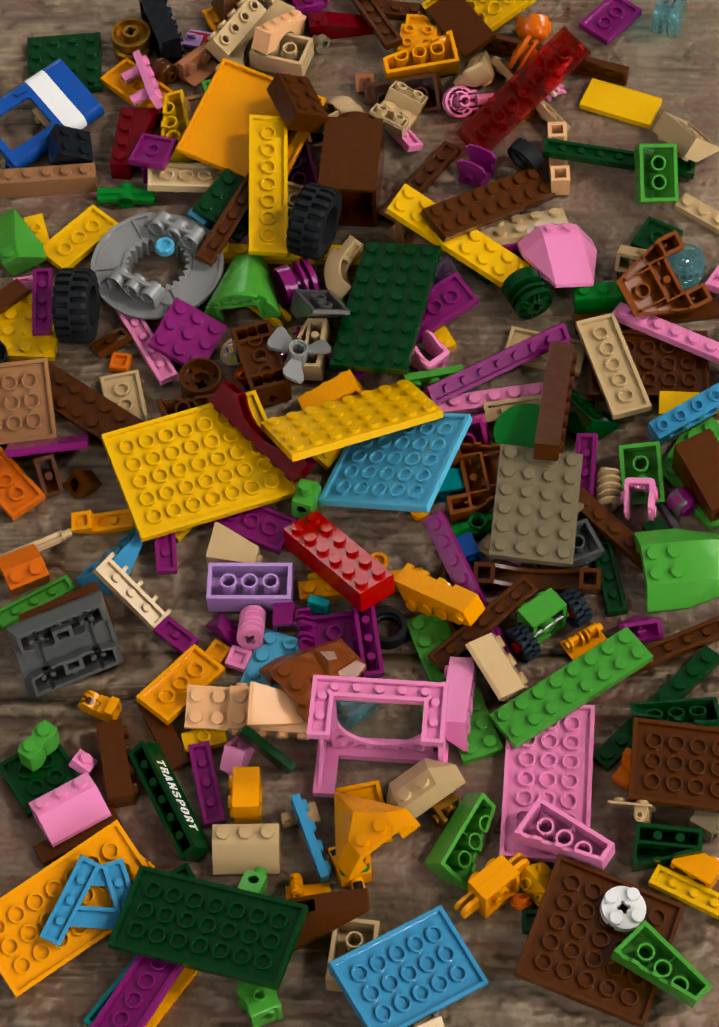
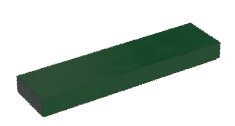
(611, 585)

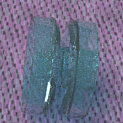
(668, 17)

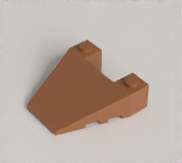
(654, 288)
(479, 474)

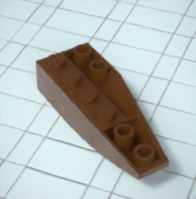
(330, 912)

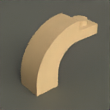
(337, 267)

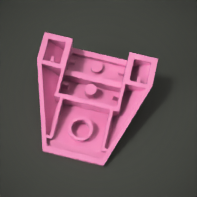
(561, 254)

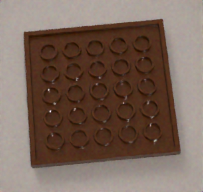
(573, 945)

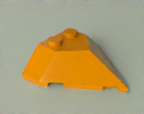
(363, 827)

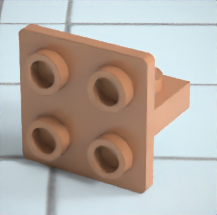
(196, 66)

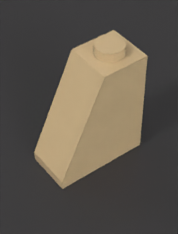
(230, 547)

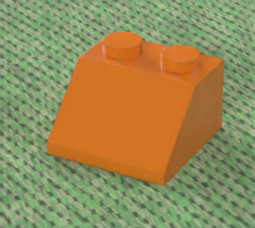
(23, 570)

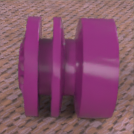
(300, 277)

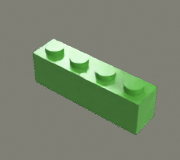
(461, 840)

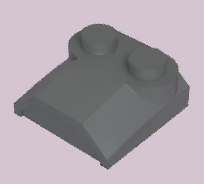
(586, 544)

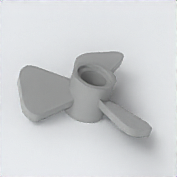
(282, 342)

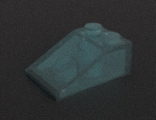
(354, 712)

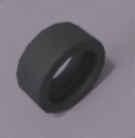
(525, 154)
(394, 615)

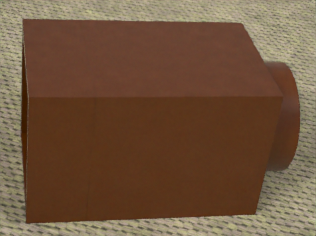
(354, 165)

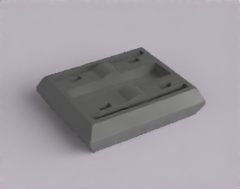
(62, 640)

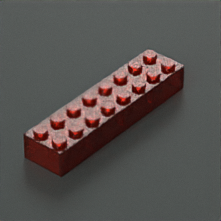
(524, 91)

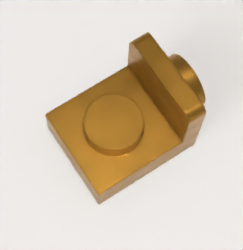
(444, 808)

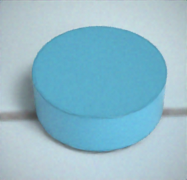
(164, 246)

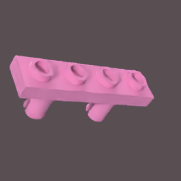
(150, 89)

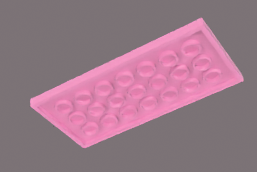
(552, 767)

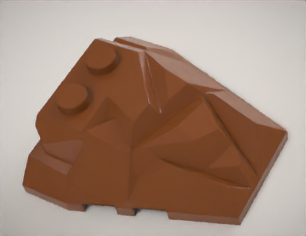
(296, 670)

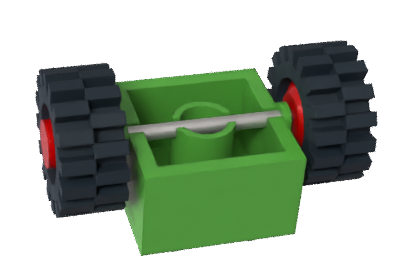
(544, 618)

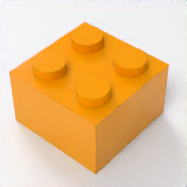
(245, 795)

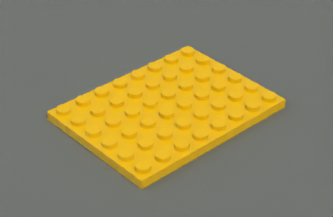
(192, 470)

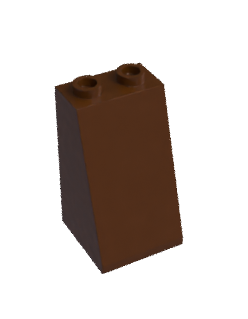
(698, 469)

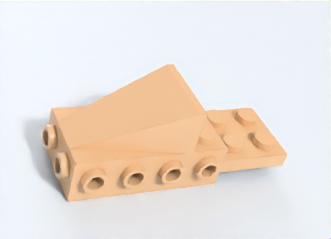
(230, 708)

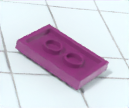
(610, 19)

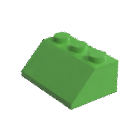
(656, 173)

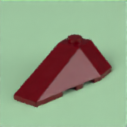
(337, 25)

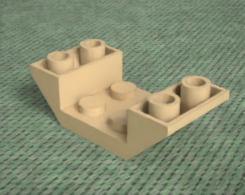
(399, 108)

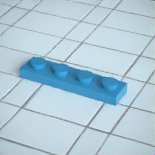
(314, 846)

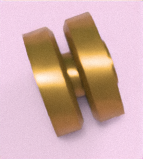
(130, 36)

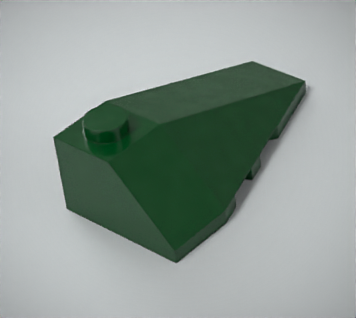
(688, 711)

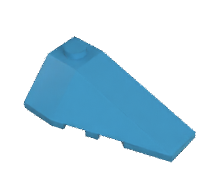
(125, 554)

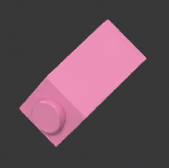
(235, 754)

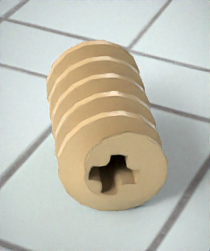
(608, 487)

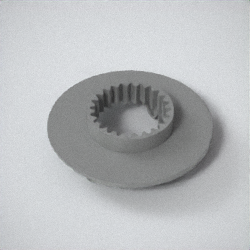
(137, 236)

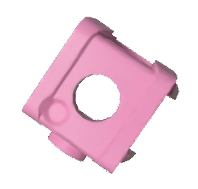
(435, 349)
(639, 485)

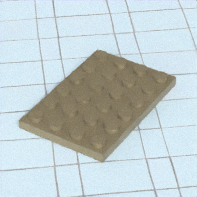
(535, 507)

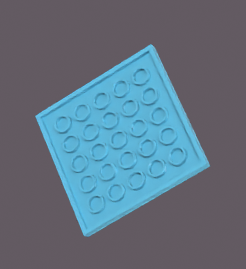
(398, 468)

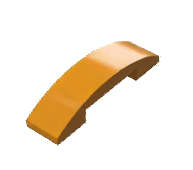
(101, 523)

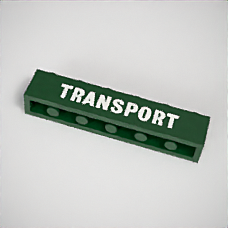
(169, 801)

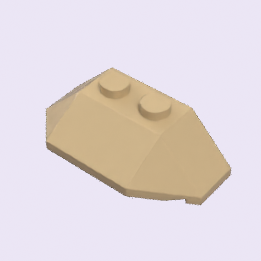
(477, 72)
(424, 785)

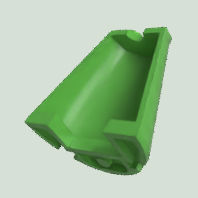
(245, 285)

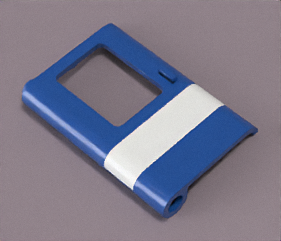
(59, 98)

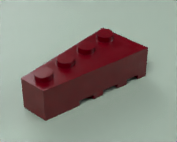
(130, 126)

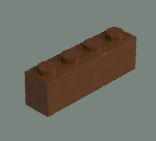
(115, 763)

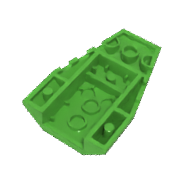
(678, 568)

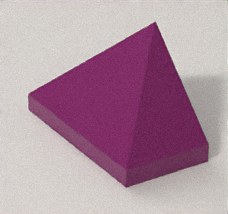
(644, 627)
(224, 629)

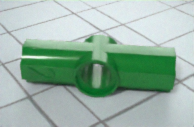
(125, 196)
(469, 525)

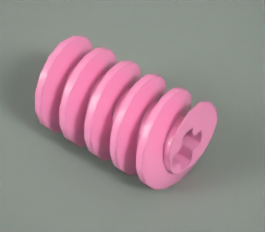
(251, 627)

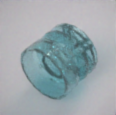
(689, 266)

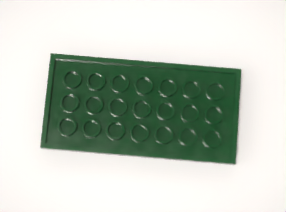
(386, 308)
(209, 927)

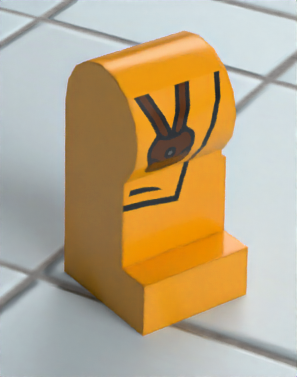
(100, 706)

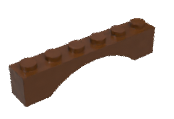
(503, 576)

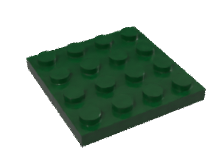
(77, 51)

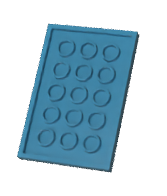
(408, 972)

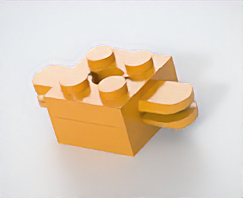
(492, 886)

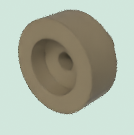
(320, 43)

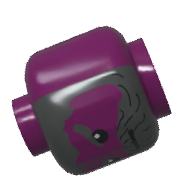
(681, 501)

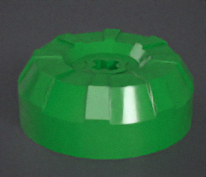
(517, 425)

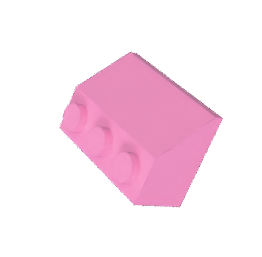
(69, 809)

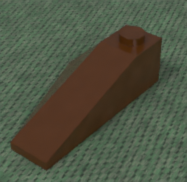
(427, 83)

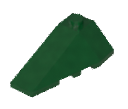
(586, 419)

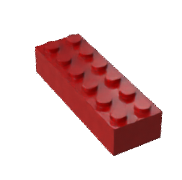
(339, 561)

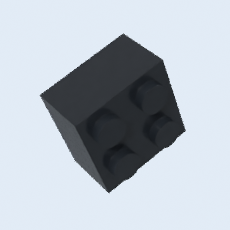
(69, 146)

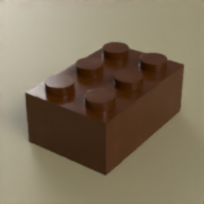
(297, 103)

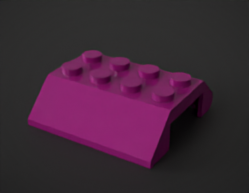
(354, 627)

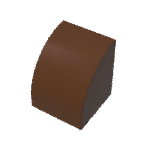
(82, 483)

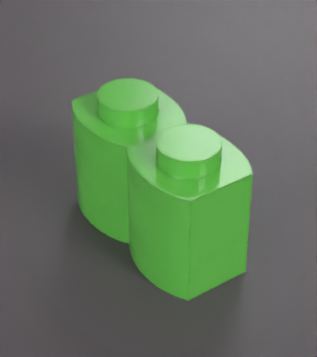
(39, 745)

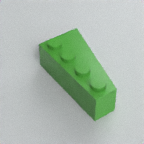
(661, 964)

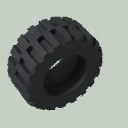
(314, 221)
(76, 305)

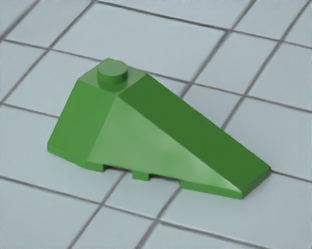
(18, 244)

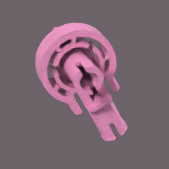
(463, 101)

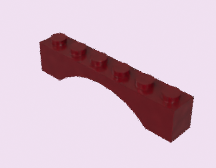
(234, 406)

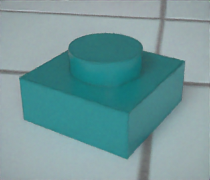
(319, 605)

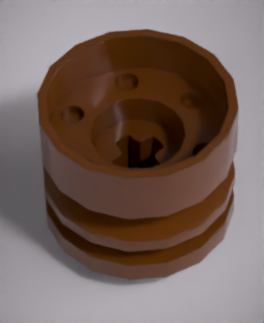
(199, 377)

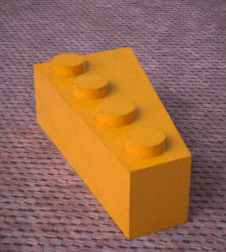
(438, 597)

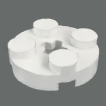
(629, 897)

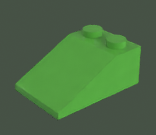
(642, 461)

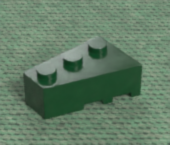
(662, 843)

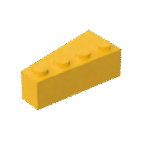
(175, 120)

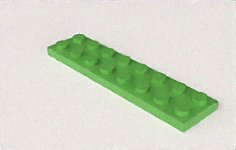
(426, 635)
(570, 687)

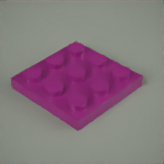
(186, 333)

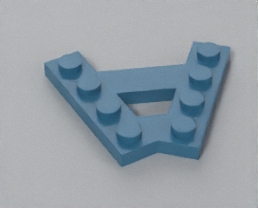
(68, 908)

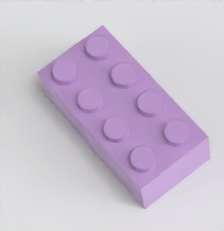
(244, 584)

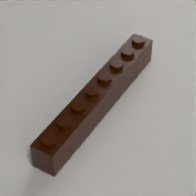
(554, 404)

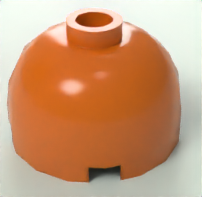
(536, 25)

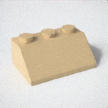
(690, 141)
(498, 666)
(245, 848)

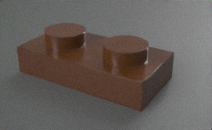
(110, 342)

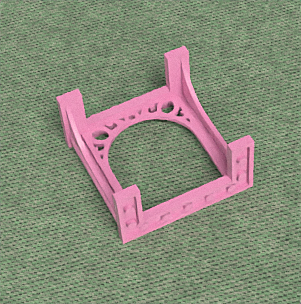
(338, 743)

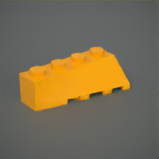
(432, 56)

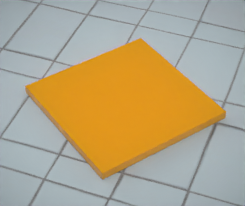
(221, 121)

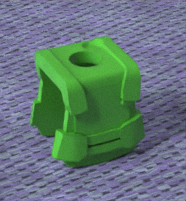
(259, 1003)

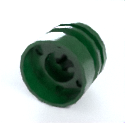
(527, 293)

